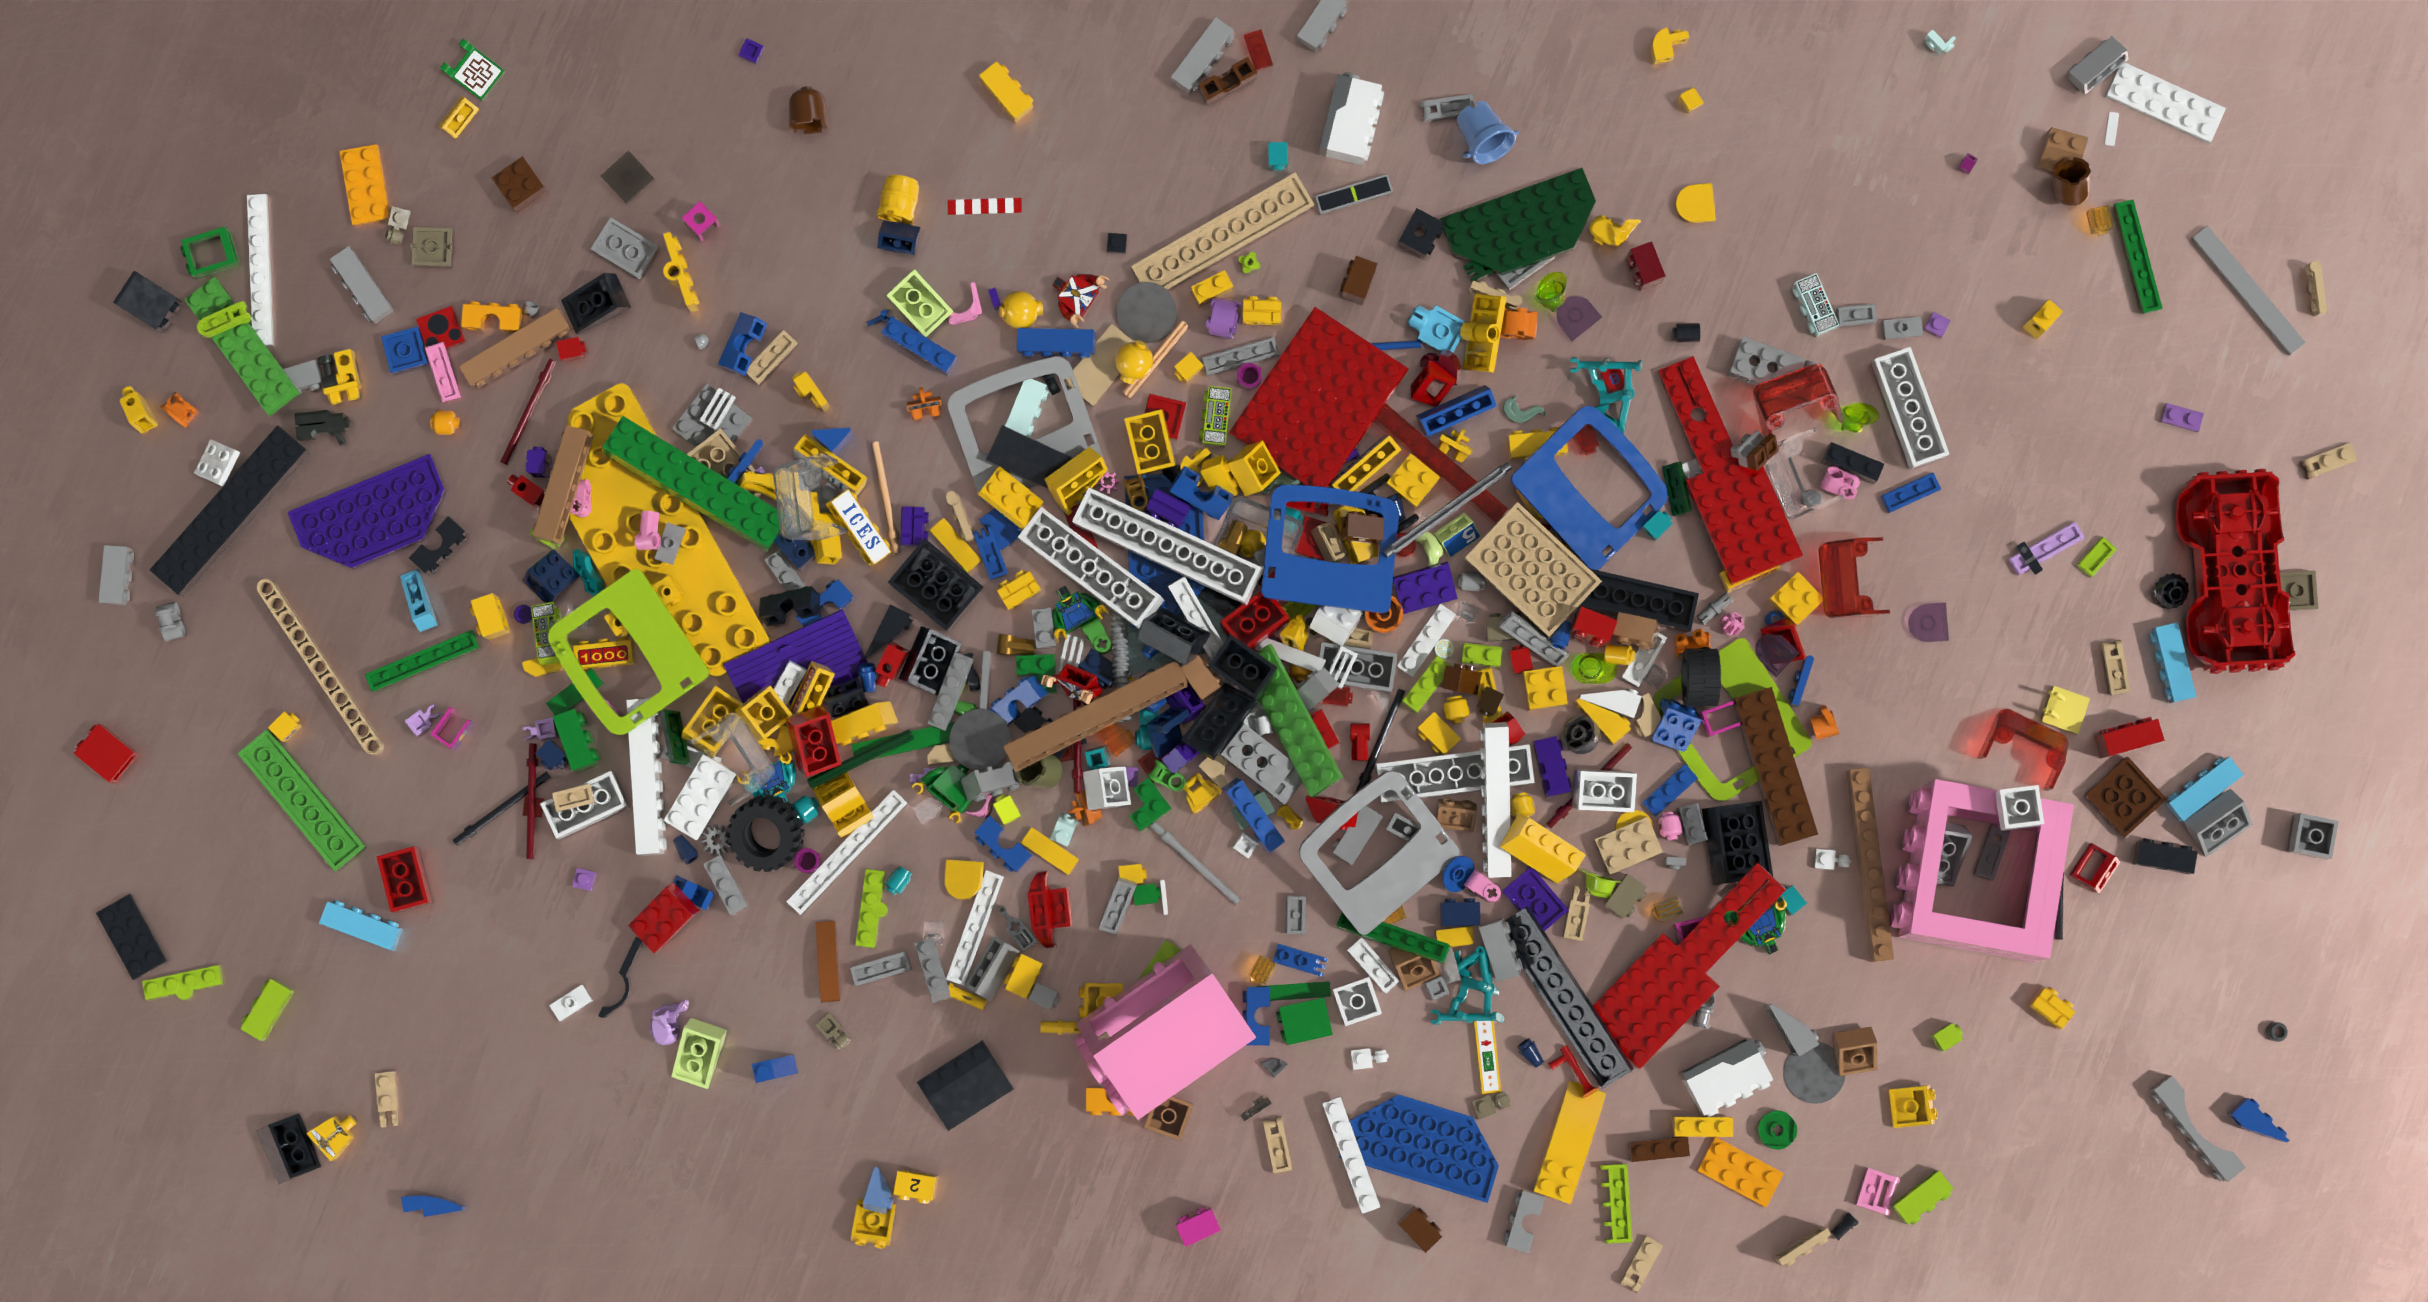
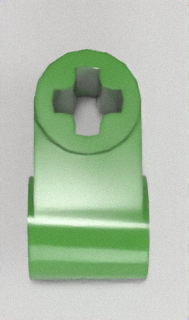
(1095, 633)
(1163, 775)

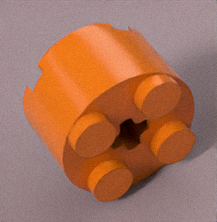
(1519, 324)
(1389, 623)

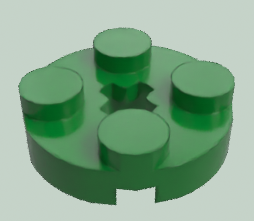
(1785, 1137)

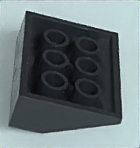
(936, 585)
(1736, 840)
(965, 1085)

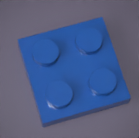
(404, 350)

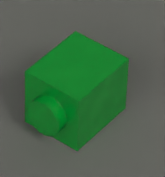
(1146, 894)

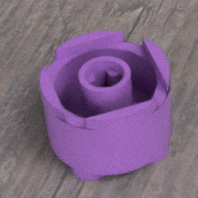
(1223, 318)

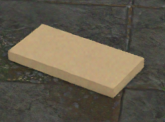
(1099, 371)

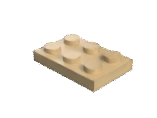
(1628, 845)
(1803, 1246)

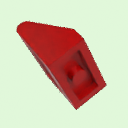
(1424, 379)
(2103, 873)

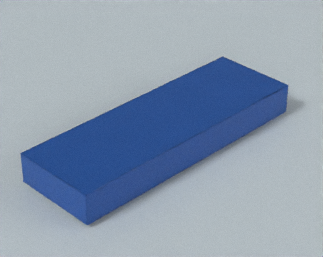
(1910, 492)

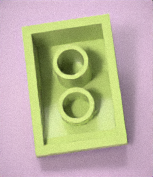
(919, 303)
(698, 1052)

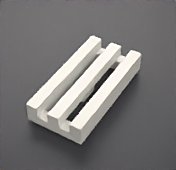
(725, 394)
(1075, 639)
(1342, 664)

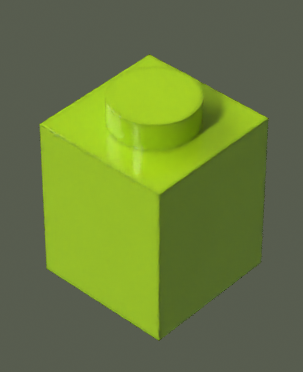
(1947, 1036)

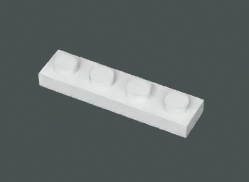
(1426, 640)

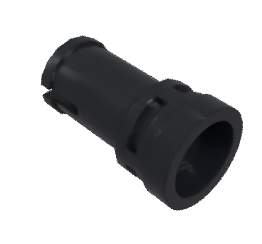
(1844, 1226)

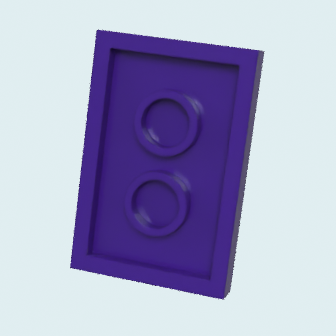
(1425, 587)
(1533, 892)

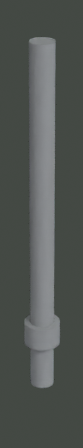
(1167, 837)

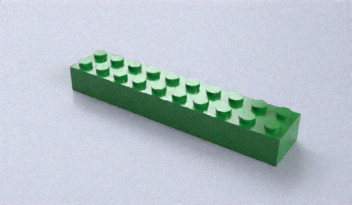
(693, 483)

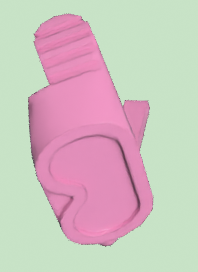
(969, 315)
(986, 810)

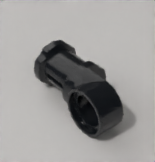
(973, 679)

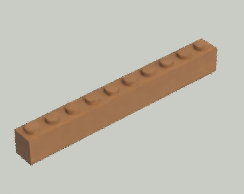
(1095, 716)
(1870, 864)

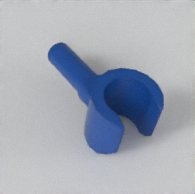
(883, 316)

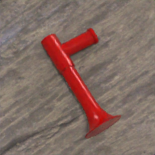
(1568, 1056)

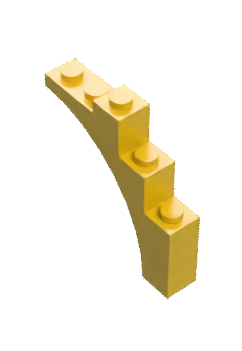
(826, 550)

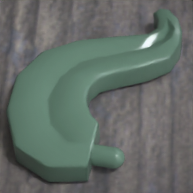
(1518, 416)
(1280, 479)

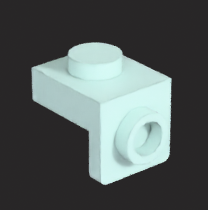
(1936, 43)
(1064, 829)

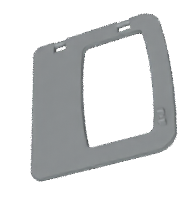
(1066, 439)
(1399, 876)

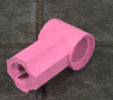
(648, 536)

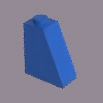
(774, 1068)

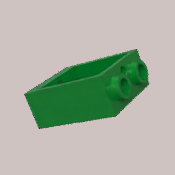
(228, 245)

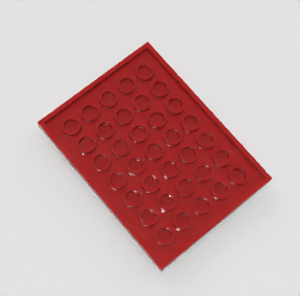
(1319, 399)

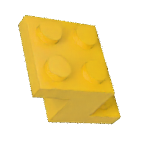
(843, 804)

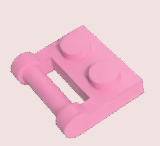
(1872, 1188)

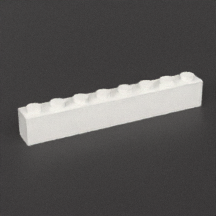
(1497, 797)

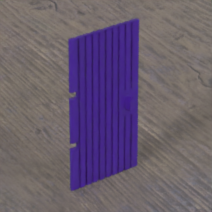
(825, 641)

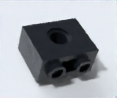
(1424, 244)

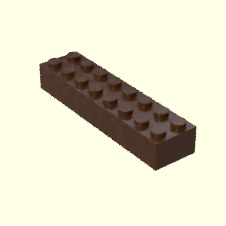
(1775, 766)

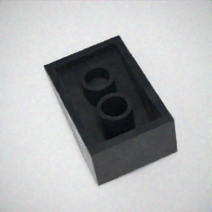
(595, 302)

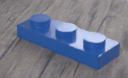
(1670, 790)

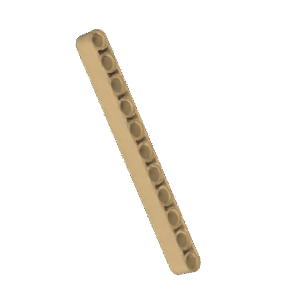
(312, 661)

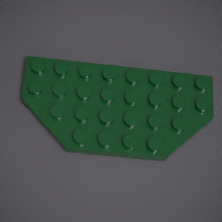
(1523, 224)

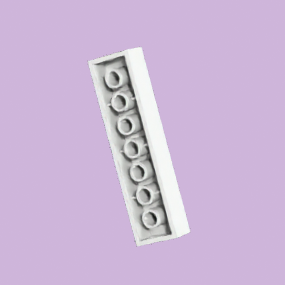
(1090, 568)
(1453, 773)
(646, 784)

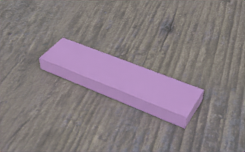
(2049, 546)

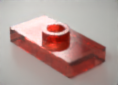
(1258, 50)

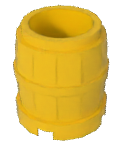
(898, 199)

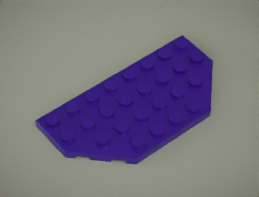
(372, 515)

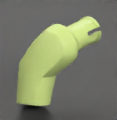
(1431, 547)

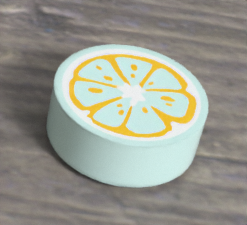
(1444, 648)

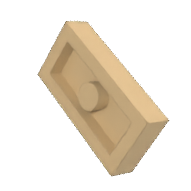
(573, 797)

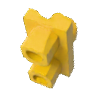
(1447, 441)

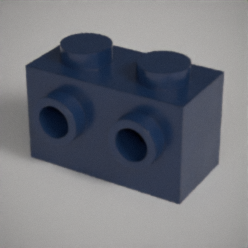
(898, 237)
(796, 550)
(552, 756)
(1460, 913)

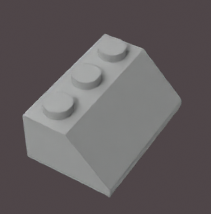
(2218, 822)

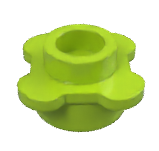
(1249, 267)

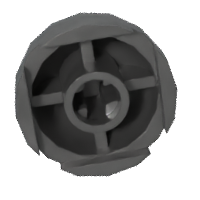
(1581, 735)

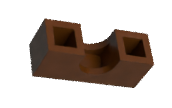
(1234, 78)
(1658, 1149)

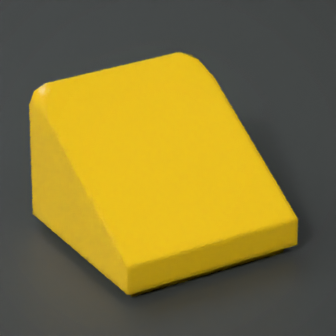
(1690, 100)

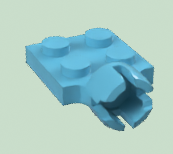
(1436, 327)

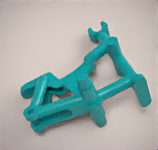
(1625, 394)
(1485, 986)

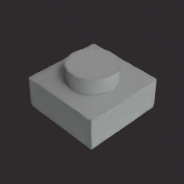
(1675, 862)

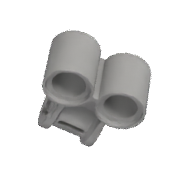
(170, 621)

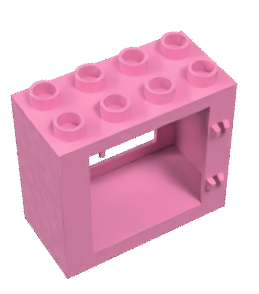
(1919, 877)
(1161, 1033)

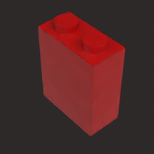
(105, 753)

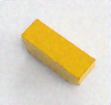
(534, 668)
(1456, 936)

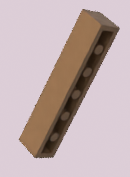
(515, 348)
(563, 485)

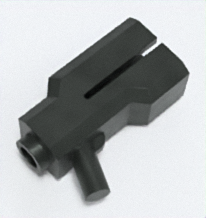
(321, 422)

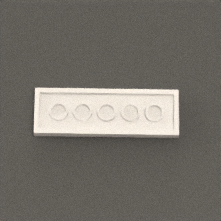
(2165, 102)

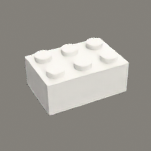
(1604, 790)

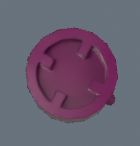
(1249, 376)
(807, 860)

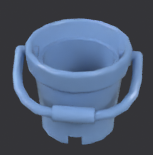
(1485, 133)

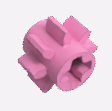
(1107, 476)
(1732, 623)

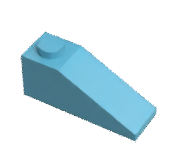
(418, 600)

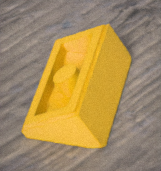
(458, 117)

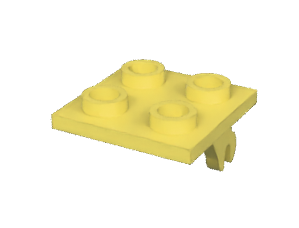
(2065, 710)

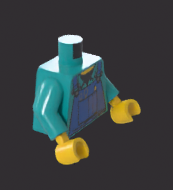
(781, 781)

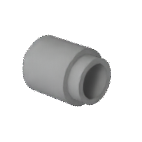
(1471, 581)

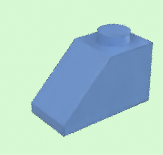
(878, 1194)

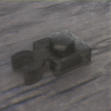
(1259, 1104)

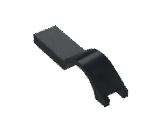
(624, 972)

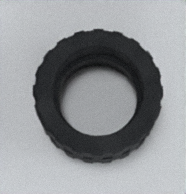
(1701, 677)

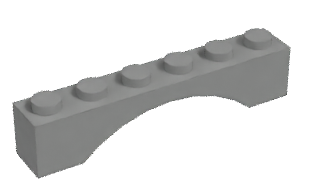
(2172, 1097)

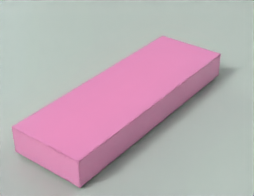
(443, 372)

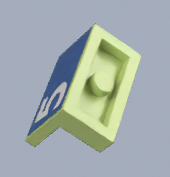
(1457, 534)

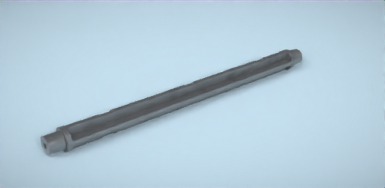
(1446, 510)

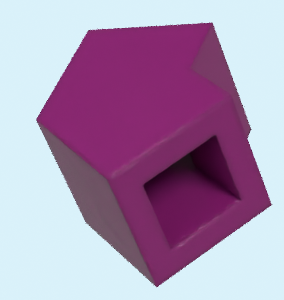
(1968, 163)

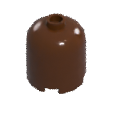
(807, 111)
(2071, 181)

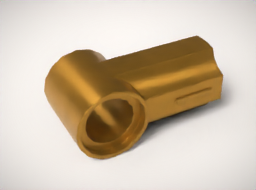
(1232, 540)
(1011, 645)

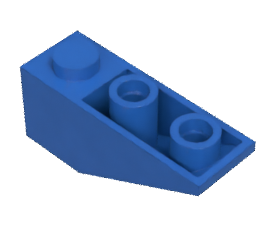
(2251, 1118)

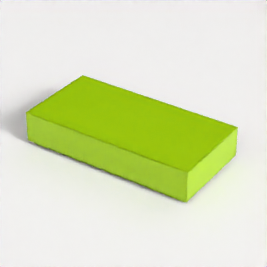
(2096, 556)

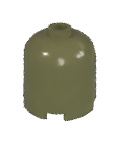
(1042, 774)

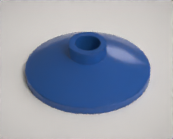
(1457, 873)

